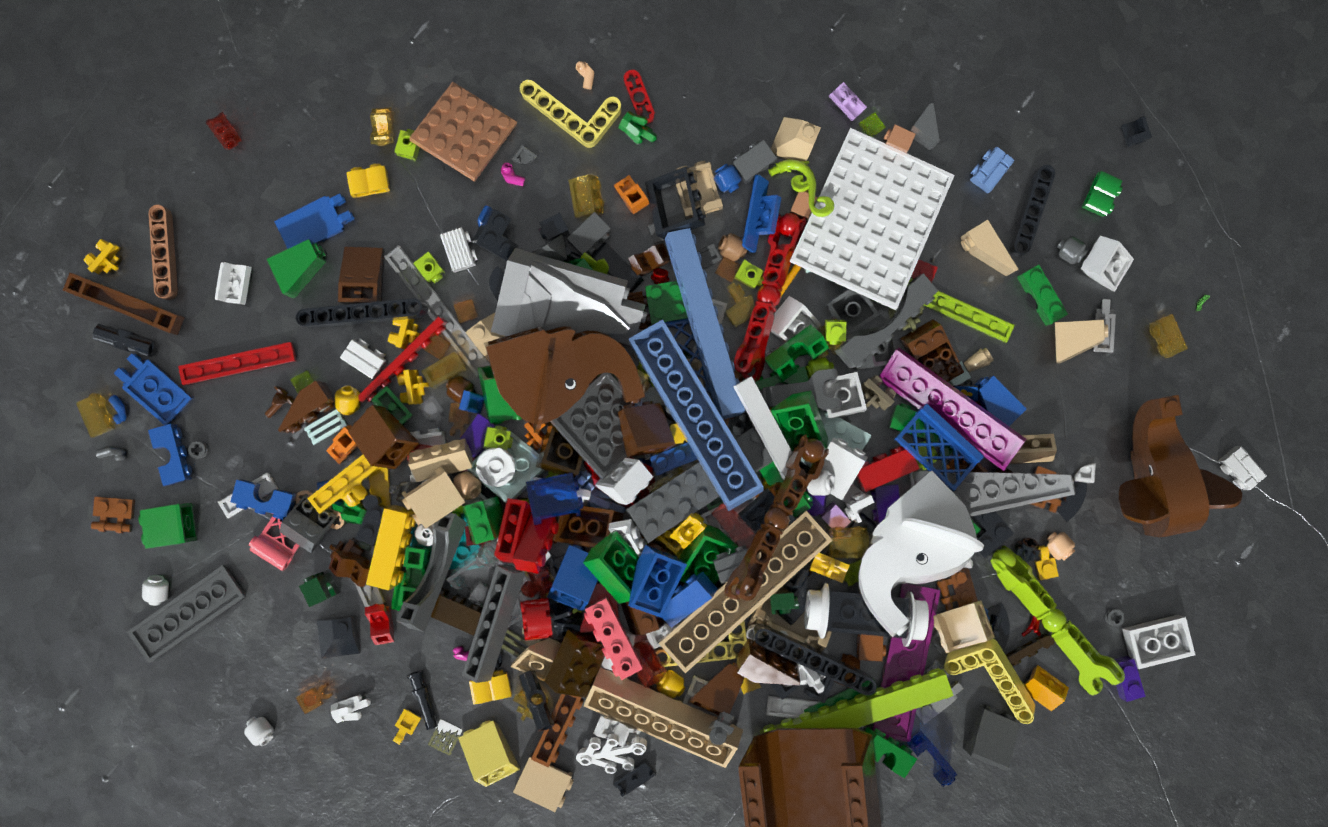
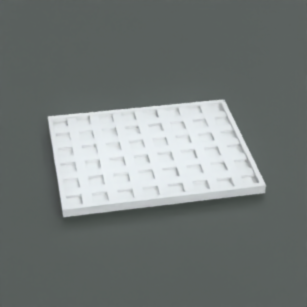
(878, 219)

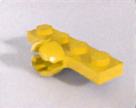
(344, 486)

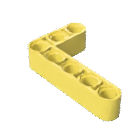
(569, 116)
(728, 644)
(1002, 675)

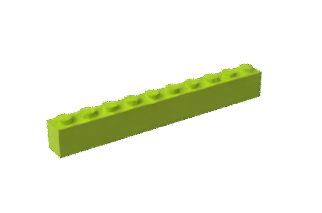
(875, 707)

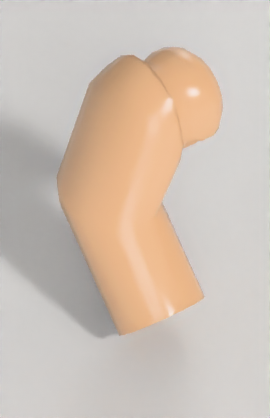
(587, 72)

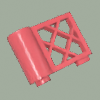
(271, 549)

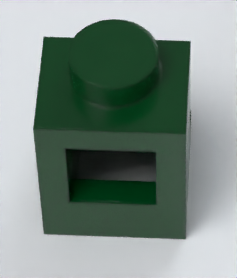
(783, 603)

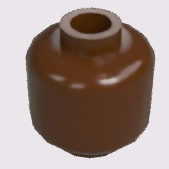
(456, 387)

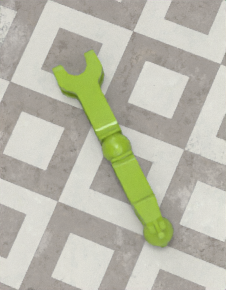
(1018, 577)

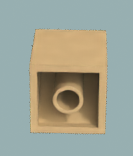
(1078, 337)

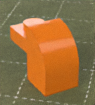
(631, 194)
(342, 445)

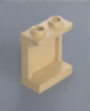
(707, 187)
(433, 499)
(963, 626)
(543, 784)

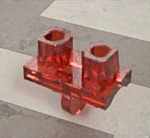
(224, 131)
(538, 584)

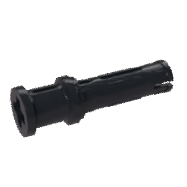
(420, 691)

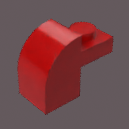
(380, 623)

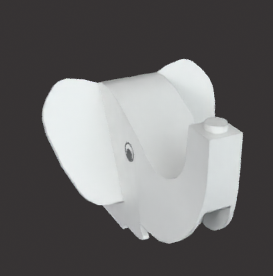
(918, 542)

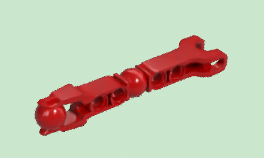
(768, 296)

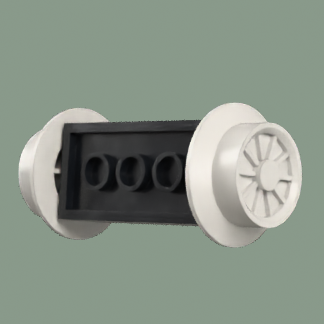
(849, 614)

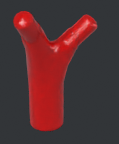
(1034, 625)

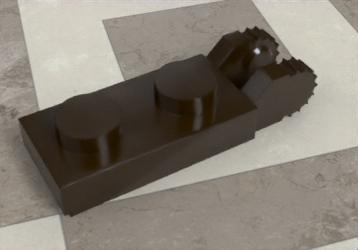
(1029, 648)

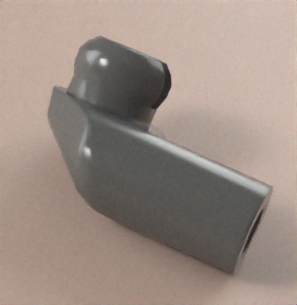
(109, 450)

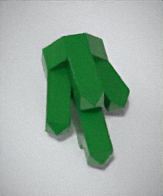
(635, 128)
(350, 514)

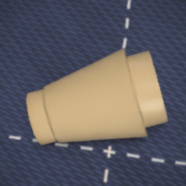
(979, 360)

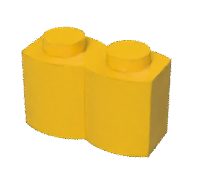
(368, 181)
(496, 689)

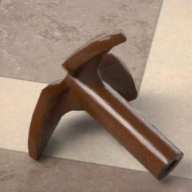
(278, 400)

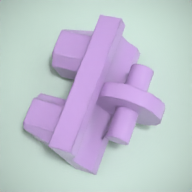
(847, 101)

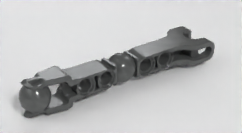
(776, 394)

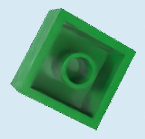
(665, 302)

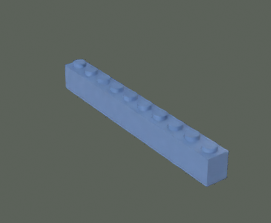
(704, 322)

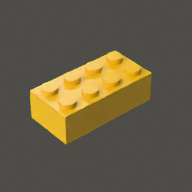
(390, 547)

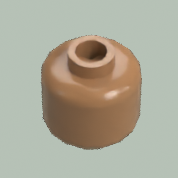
(731, 247)

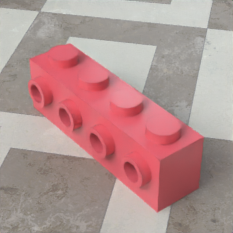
(613, 637)

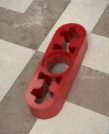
(629, 85)

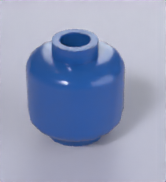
(727, 178)

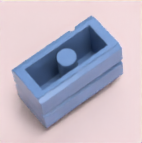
(991, 170)

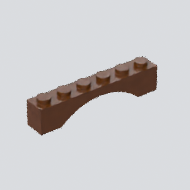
(123, 303)

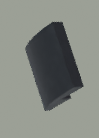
(755, 512)

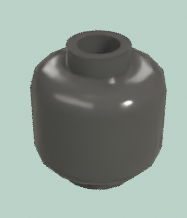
(1072, 250)

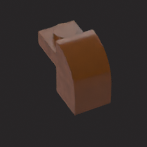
(649, 260)
(350, 566)

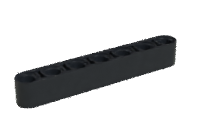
(353, 310)
(816, 581)
(820, 666)

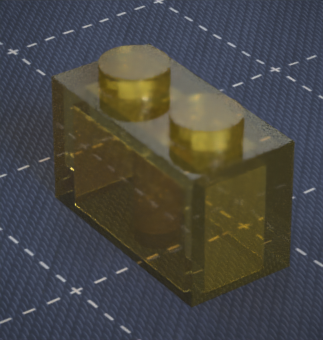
(444, 370)

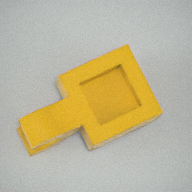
(1046, 566)
(407, 724)

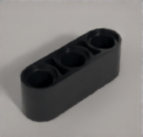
(617, 266)

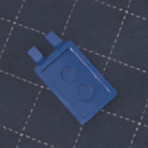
(314, 221)
(154, 389)

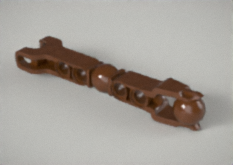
(750, 571)

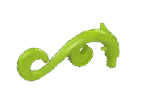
(799, 186)

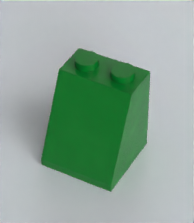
(297, 266)
(496, 407)
(484, 519)
(167, 525)

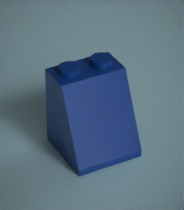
(998, 400)
(573, 581)

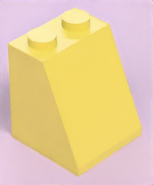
(488, 753)

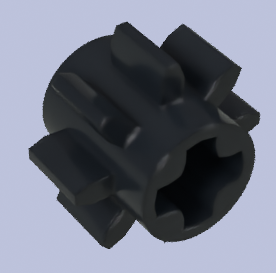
(1027, 549)

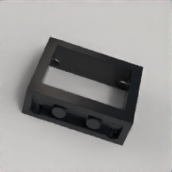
(657, 208)

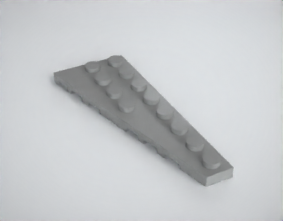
(999, 491)

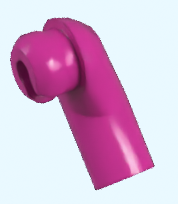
(509, 175)
(460, 654)

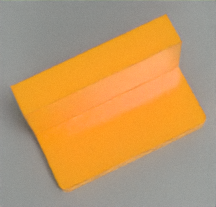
(1046, 688)

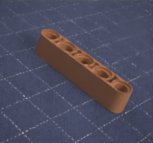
(157, 245)

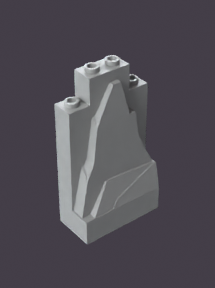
(560, 294)

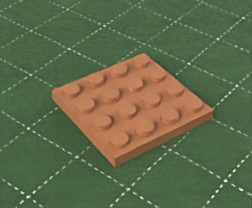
(463, 131)

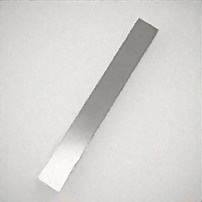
(436, 307)

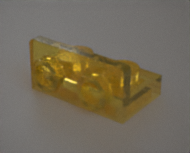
(586, 195)
(1167, 336)
(95, 415)
(848, 542)

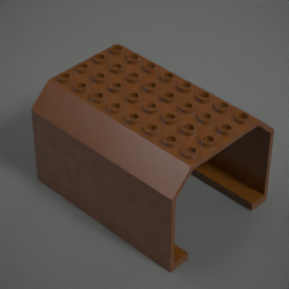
(810, 779)

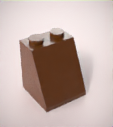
(645, 429)
(382, 438)
(641, 622)
(720, 692)

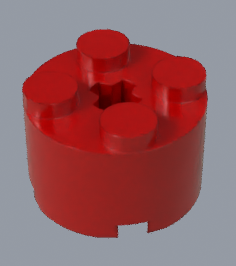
(536, 619)

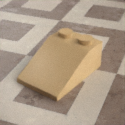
(986, 246)

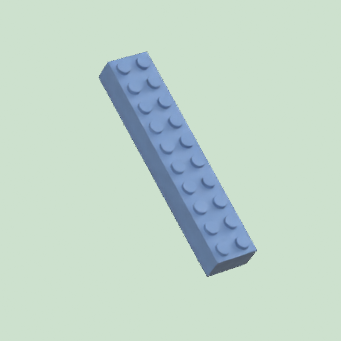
(696, 415)

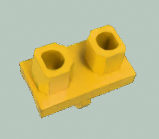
(105, 260)
(406, 334)
(414, 387)
(688, 530)
(829, 567)

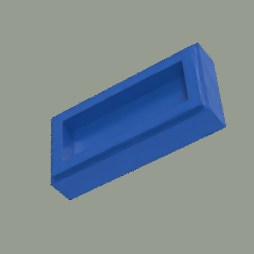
(471, 402)

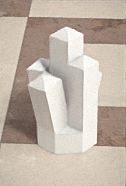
(811, 678)
(346, 709)

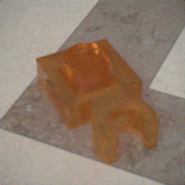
(459, 418)
(312, 699)

